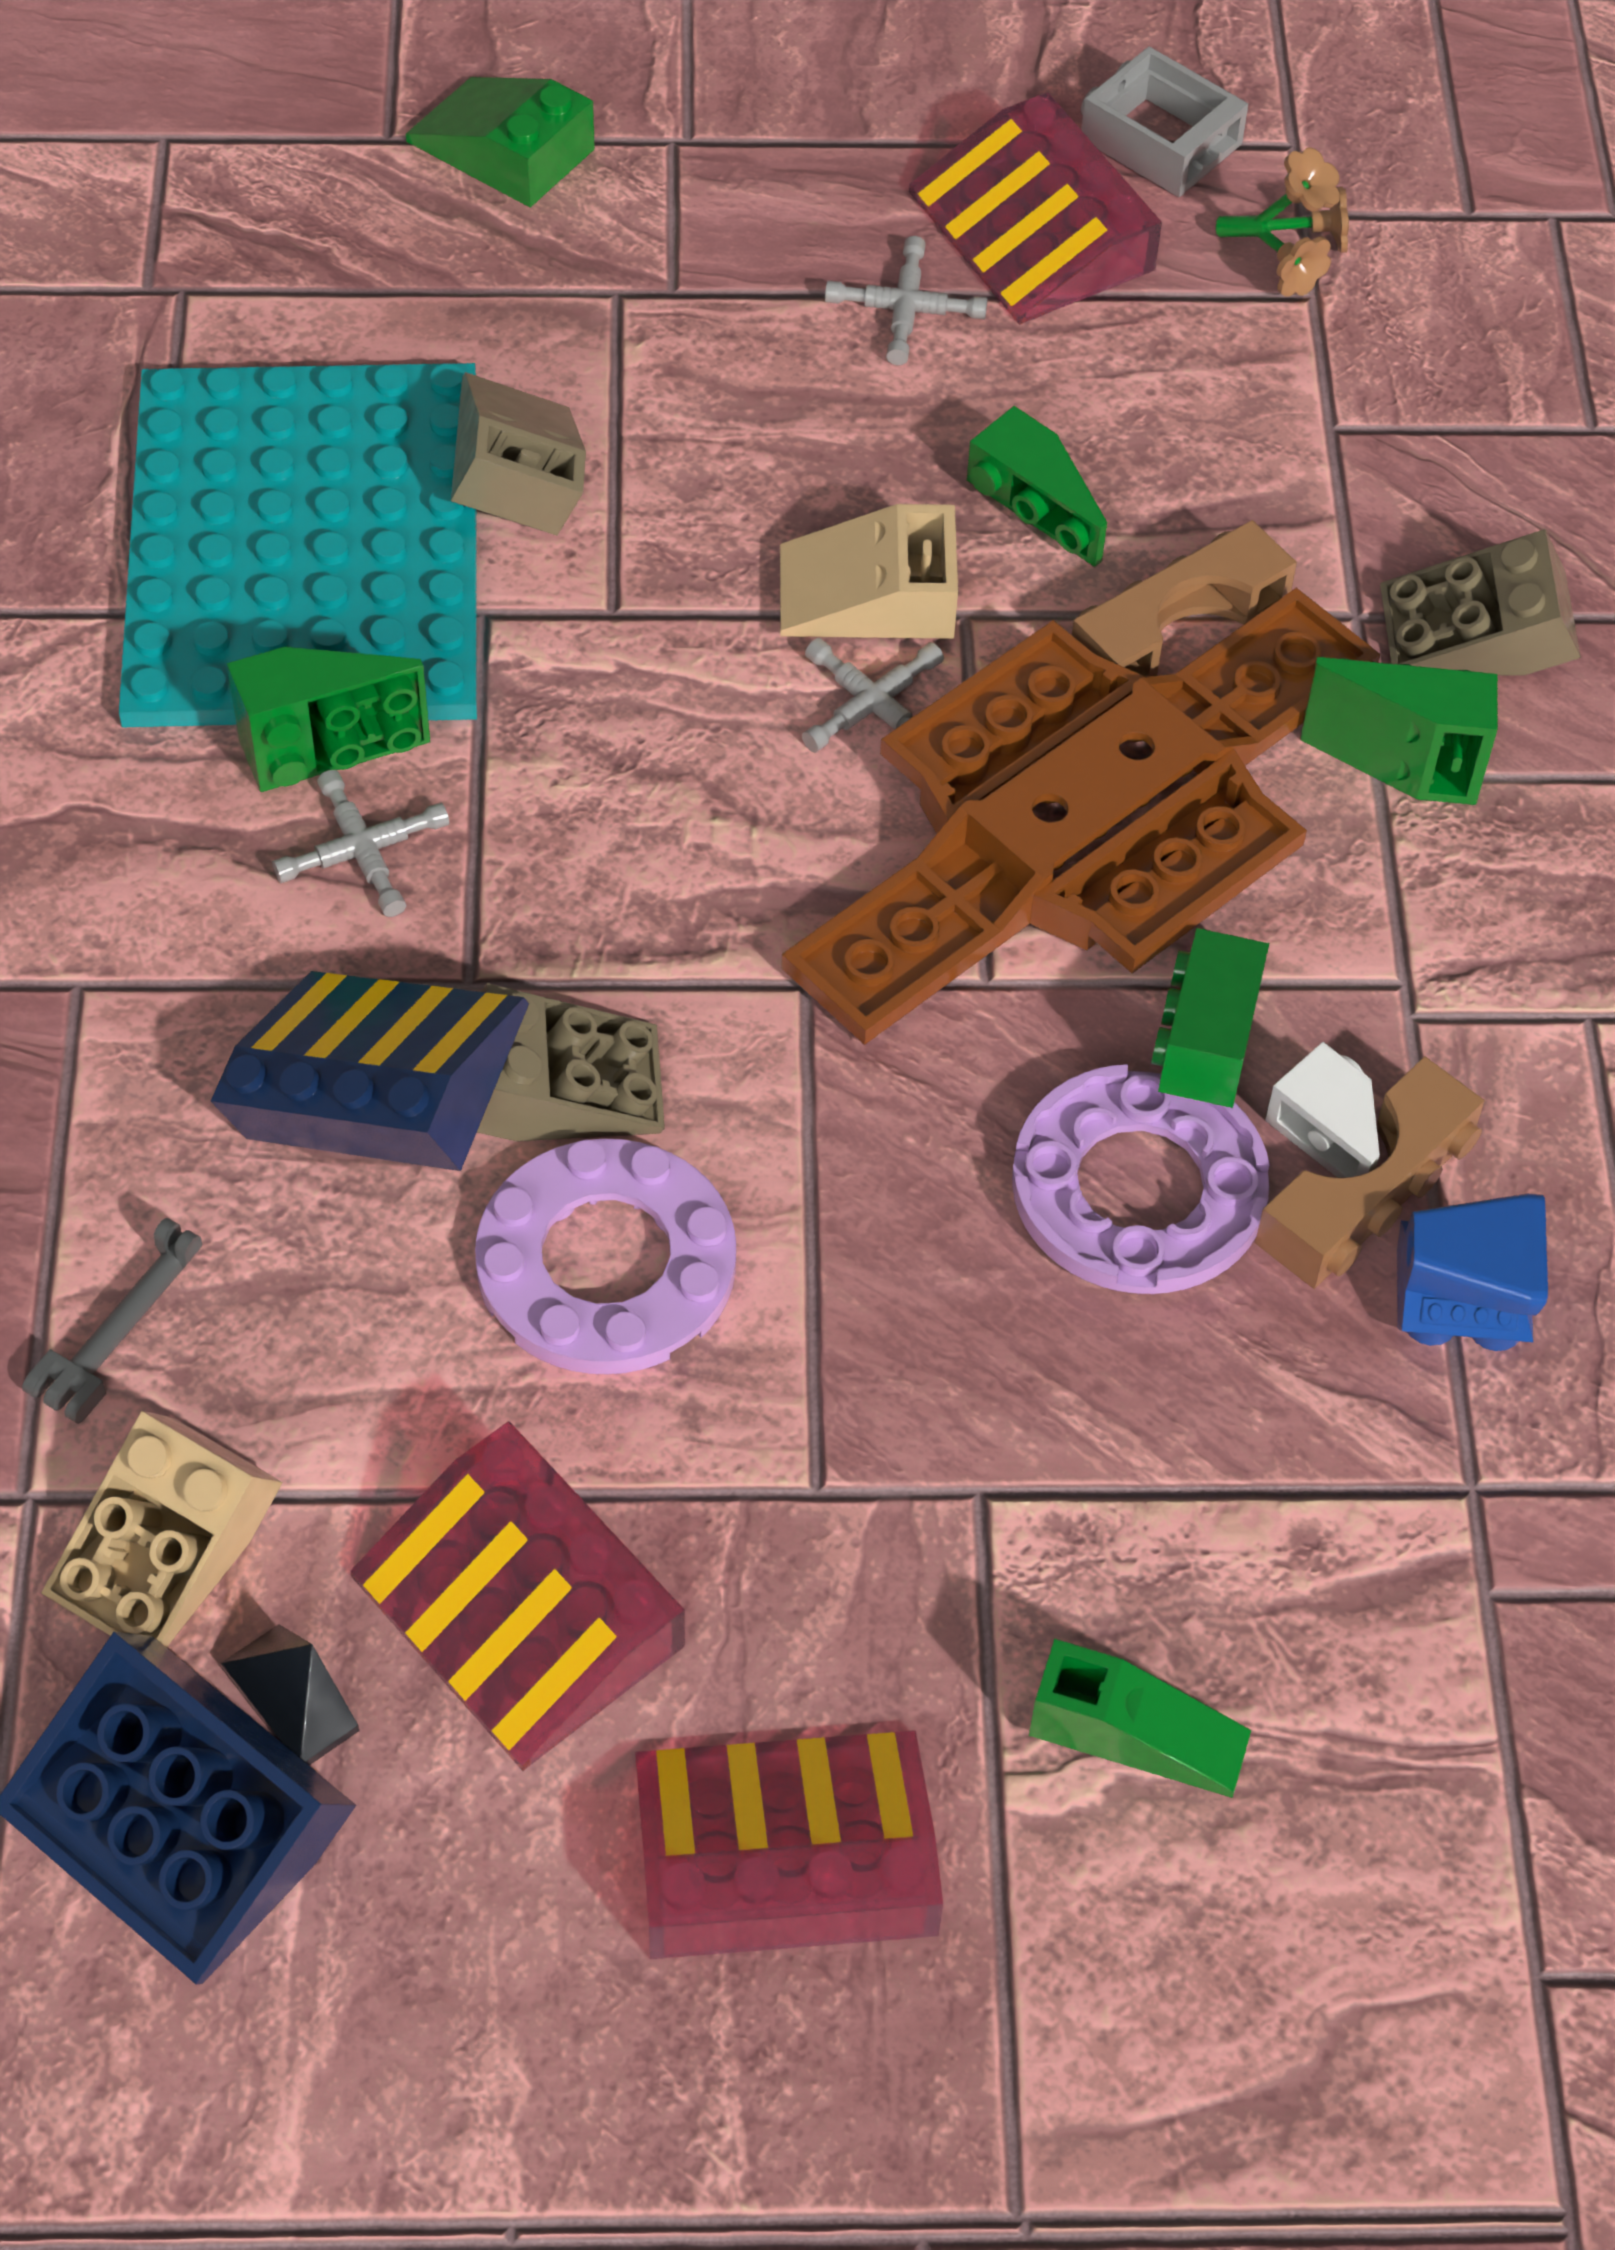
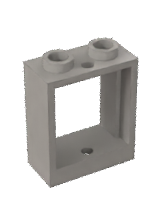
(1213, 112)

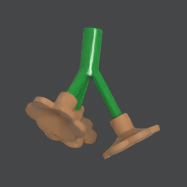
(1314, 185)

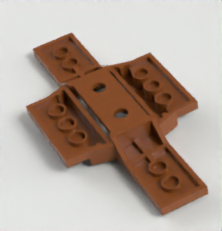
(1050, 731)

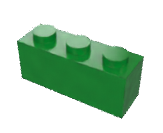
(1209, 1017)

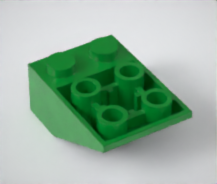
(324, 711)
(1406, 724)

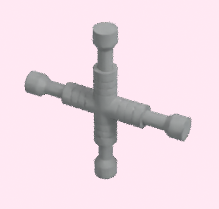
(906, 300)
(868, 695)
(361, 843)

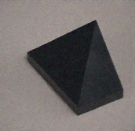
(292, 1693)

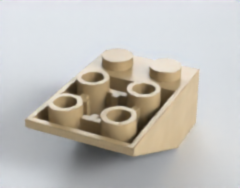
(873, 576)
(160, 1530)

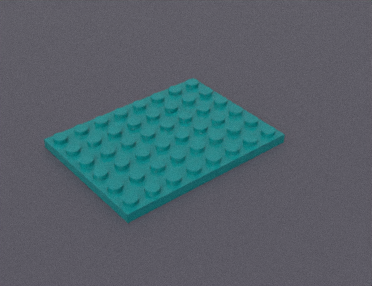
(298, 520)

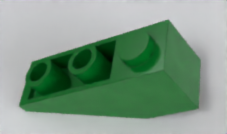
(1036, 479)
(1135, 1720)

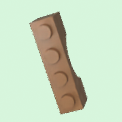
(1228, 578)
(1323, 1220)

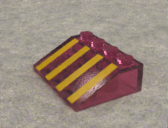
(1039, 210)
(520, 1596)
(787, 1844)

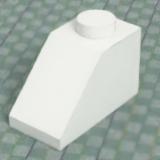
(1328, 1112)

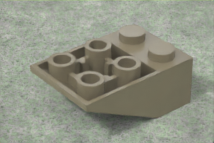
(517, 455)
(1484, 611)
(576, 1075)

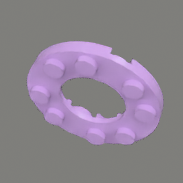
(1137, 1257)
(617, 1334)

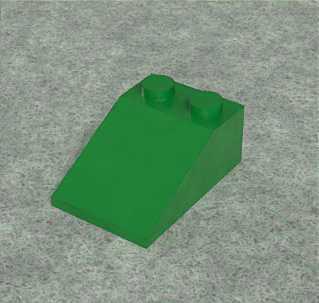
(510, 133)

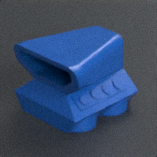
(1473, 1271)

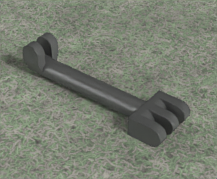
(77, 1374)

